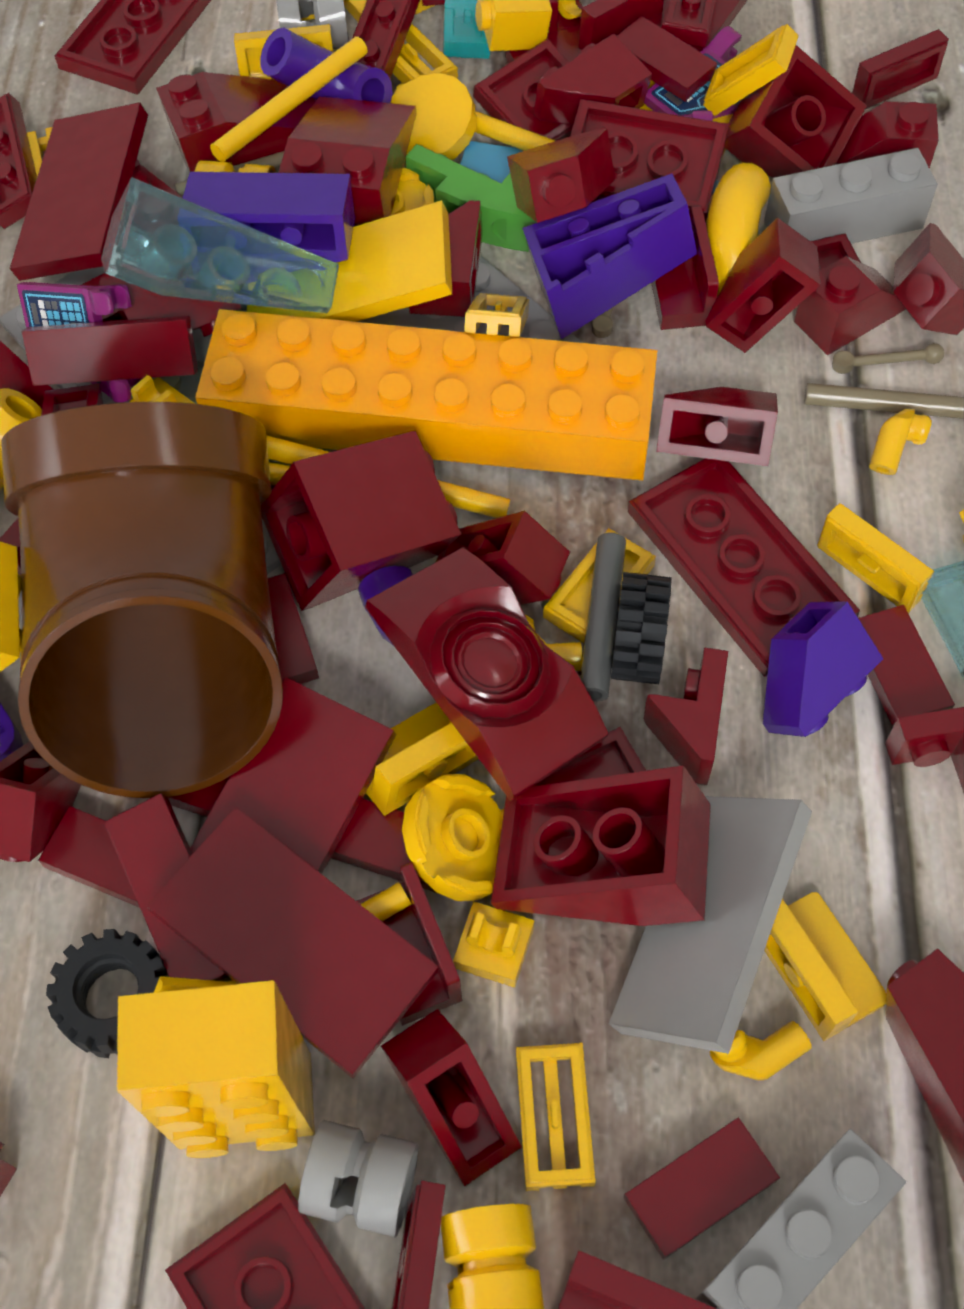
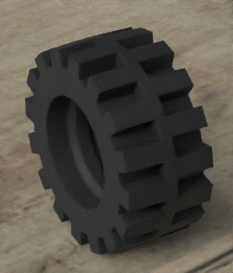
(80, 973)

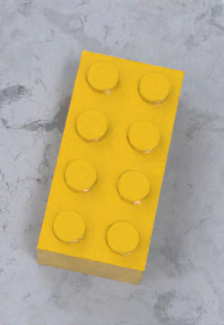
(216, 1067)

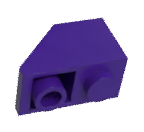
(815, 666)

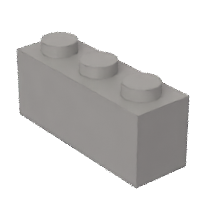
(856, 198)
(807, 1230)

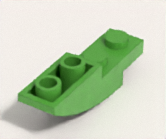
(458, 184)

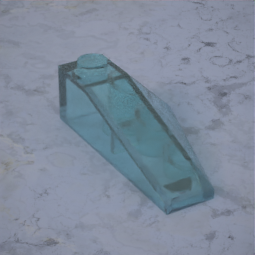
(205, 256)

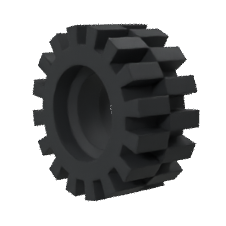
(641, 628)

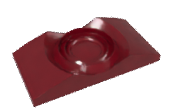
(489, 670)

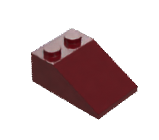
(211, 104)
(356, 140)
(607, 849)

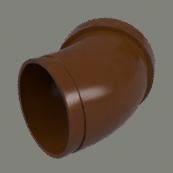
(144, 593)

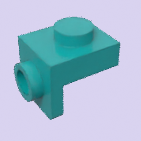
(461, 32)

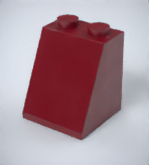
(356, 514)

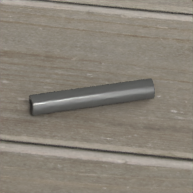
(603, 615)

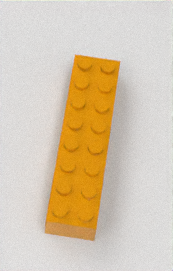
(460, 391)

